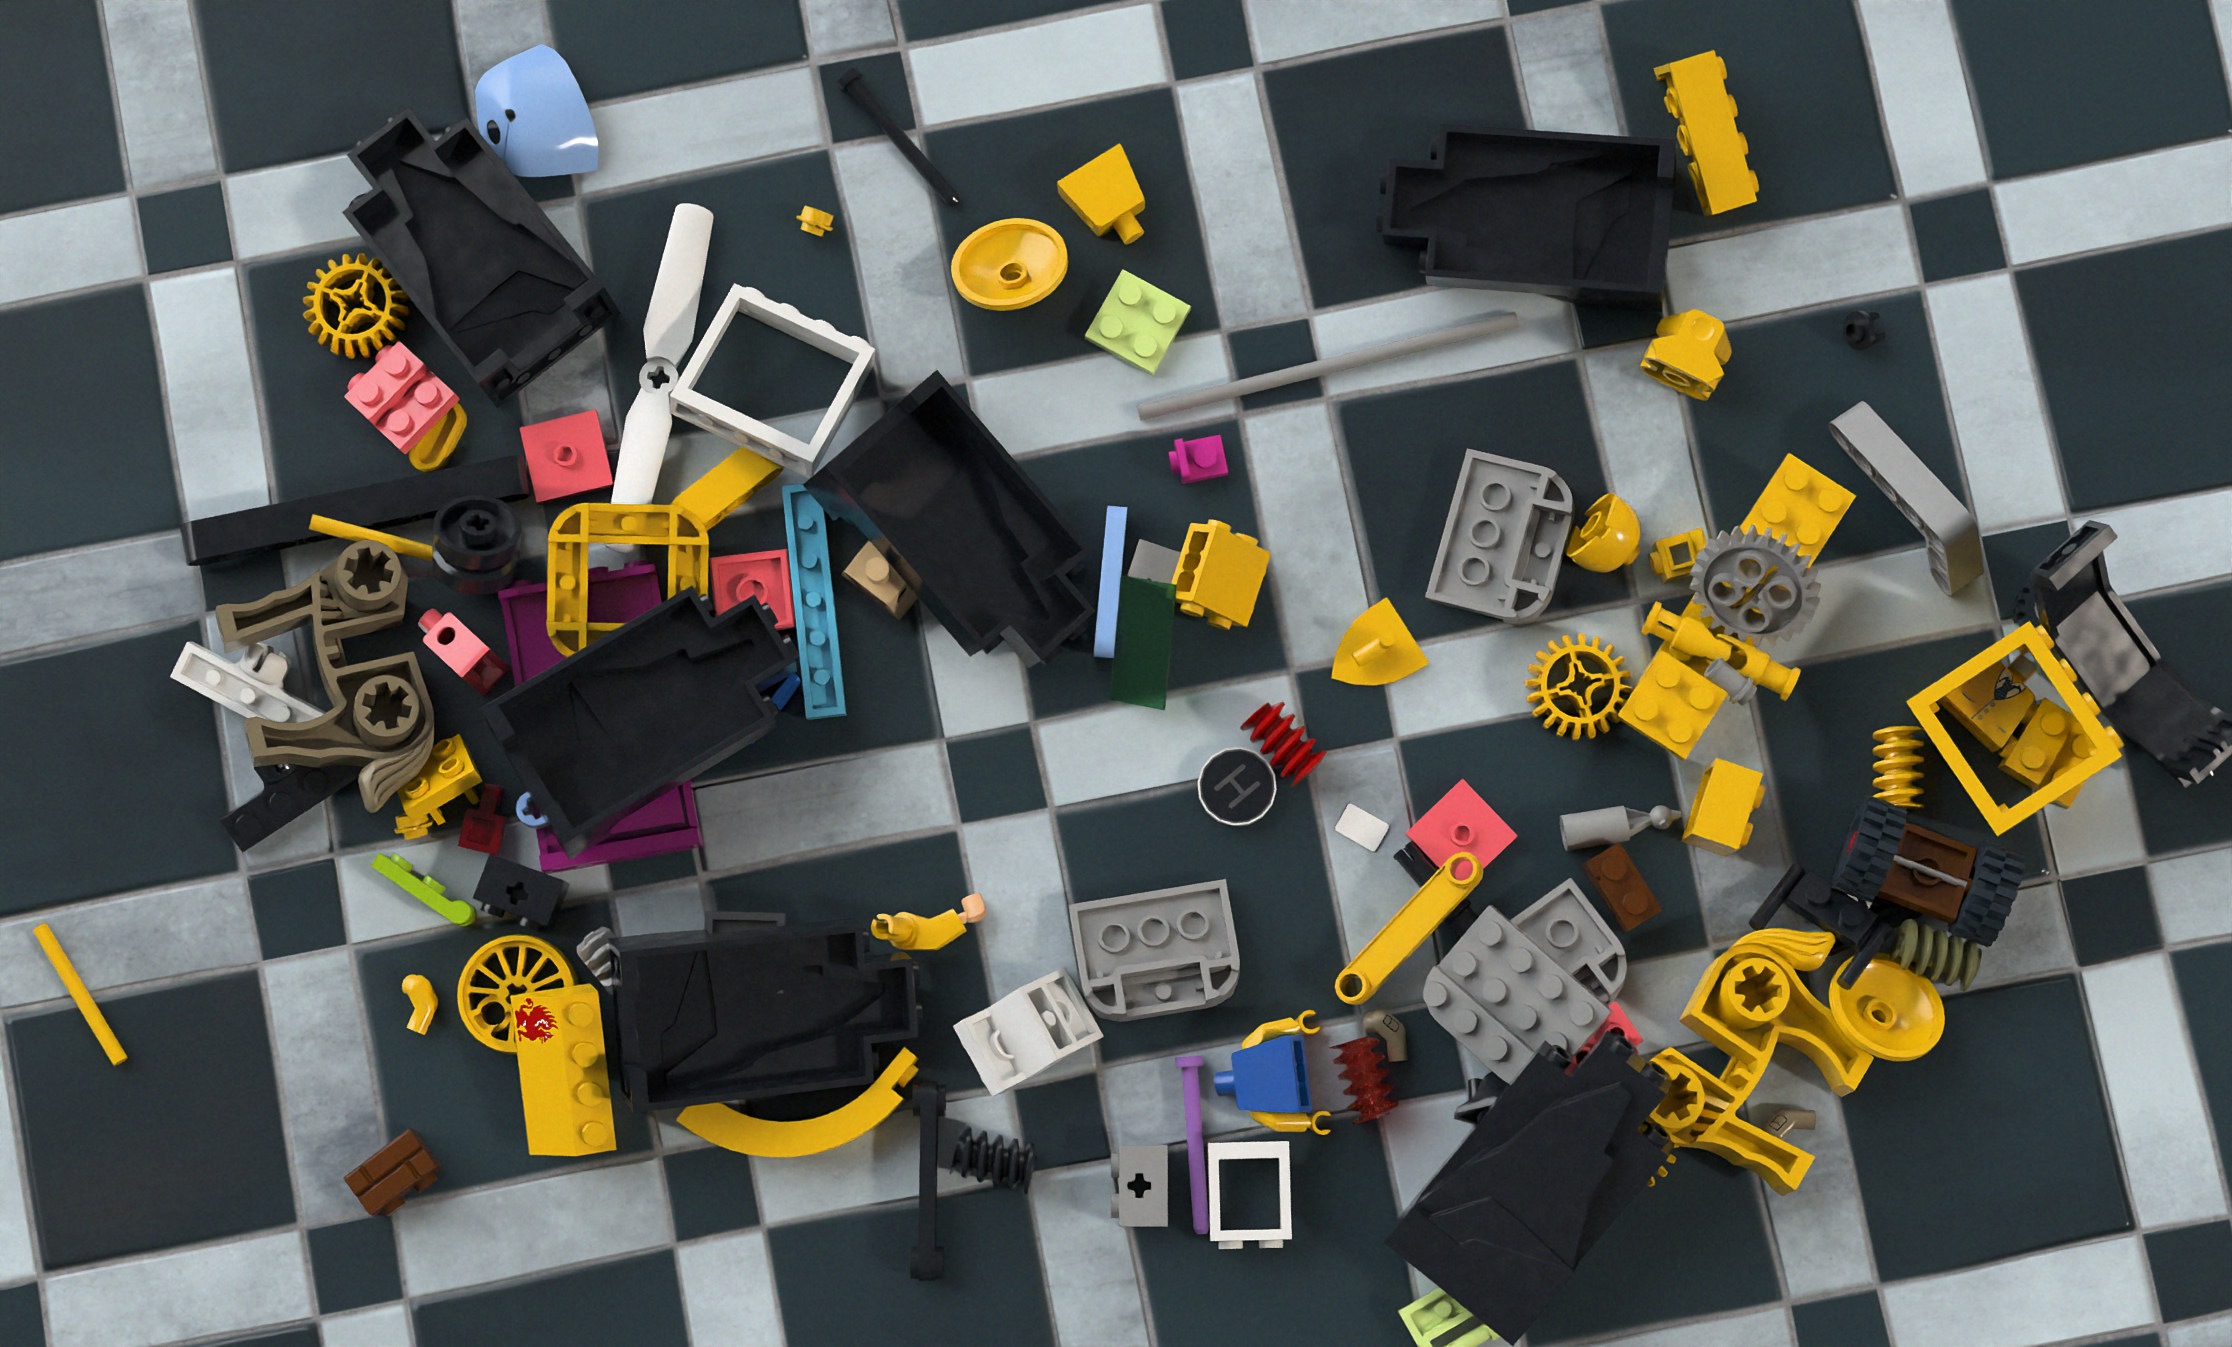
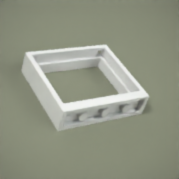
(748, 431)

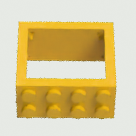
(2062, 676)

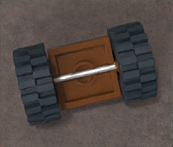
(1928, 871)

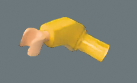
(920, 933)

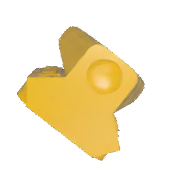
(1688, 353)

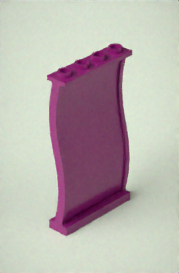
(613, 597)

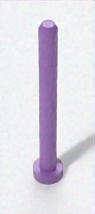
(1195, 1141)

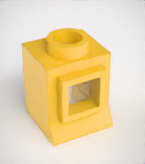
(1676, 555)

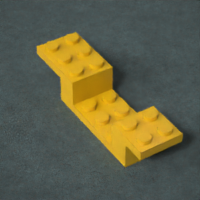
(1672, 696)

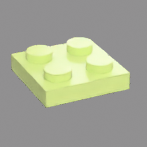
(1137, 322)

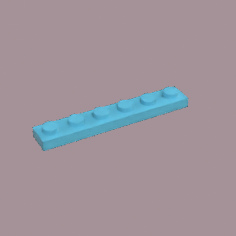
(813, 604)

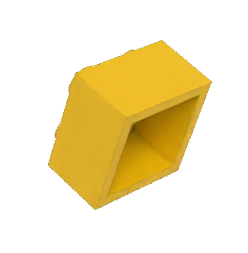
(1723, 808)

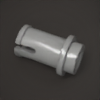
(1726, 677)

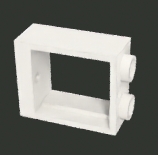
(1249, 1150)

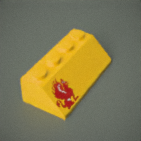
(563, 1071)

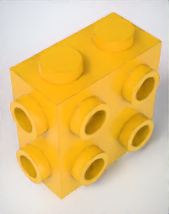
(1219, 574)

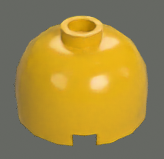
(1607, 537)

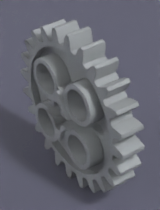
(1781, 609)

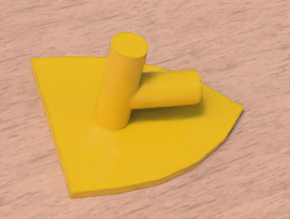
(1377, 649)

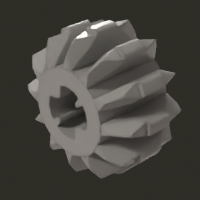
(595, 954)

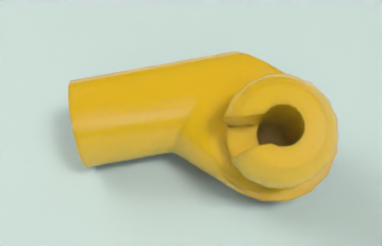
(424, 1001)

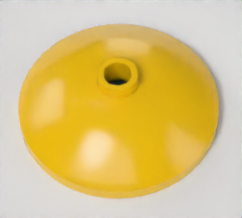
(1009, 264)
(1888, 1010)

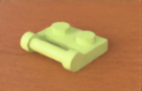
(1437, 1314)

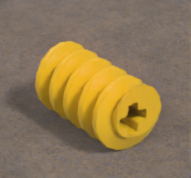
(1898, 766)

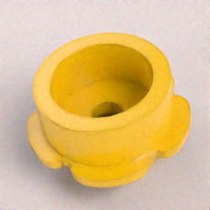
(815, 220)
(412, 829)

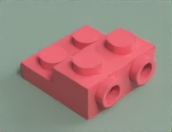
(400, 396)

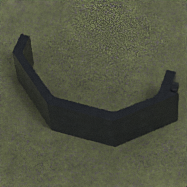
(2122, 665)

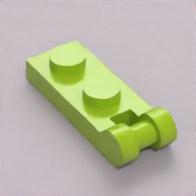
(426, 890)

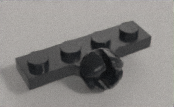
(285, 796)

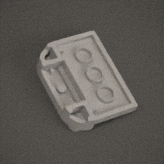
(1502, 539)
(1577, 939)
(1156, 951)
(1509, 997)

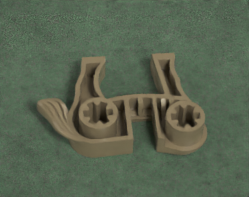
(380, 705)

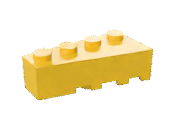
(1709, 132)

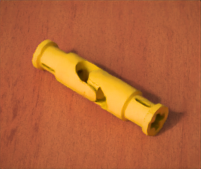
(1695, 639)

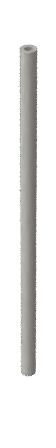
(1327, 366)

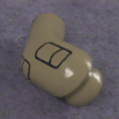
(1391, 1030)
(1786, 1120)

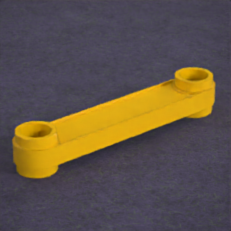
(1409, 928)

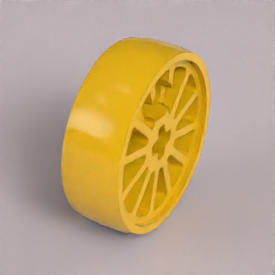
(475, 1019)

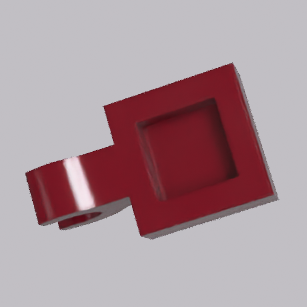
(483, 828)

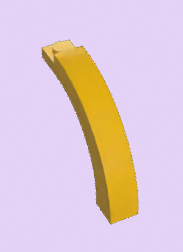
(806, 1137)

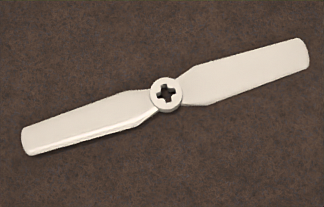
(667, 338)

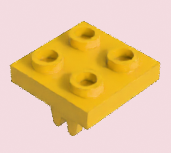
(443, 777)

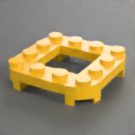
(615, 525)

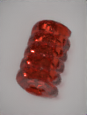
(1365, 1079)

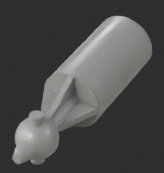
(1611, 825)

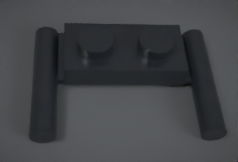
(1831, 912)

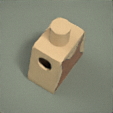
(879, 581)

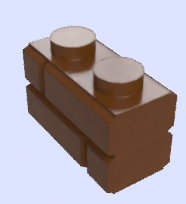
(1621, 887)
(393, 1174)

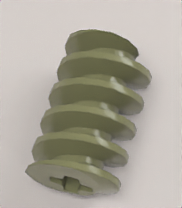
(1937, 952)

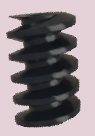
(994, 1159)

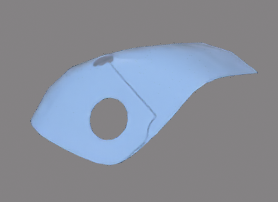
(552, 120)

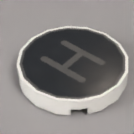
(1236, 786)

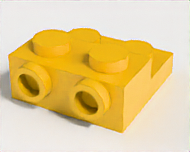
(2046, 748)

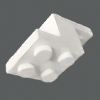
(1028, 1031)

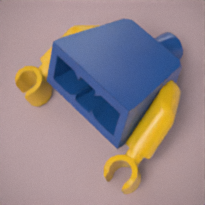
(1273, 1077)

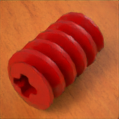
(1283, 741)

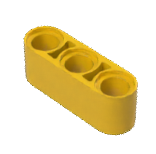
(728, 486)

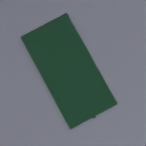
(1143, 642)

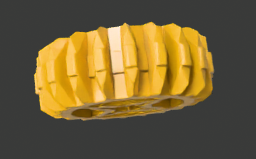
(352, 320)
(1581, 703)

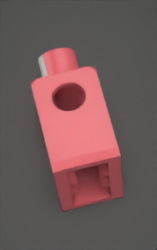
(462, 650)

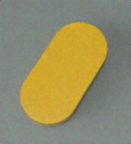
(439, 442)

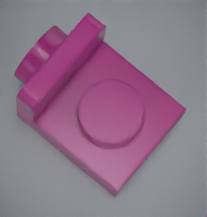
(1198, 459)

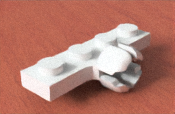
(247, 687)

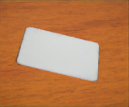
(1362, 827)

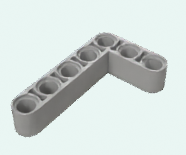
(1923, 499)

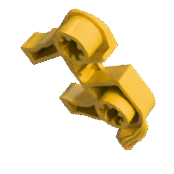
(1744, 1008)

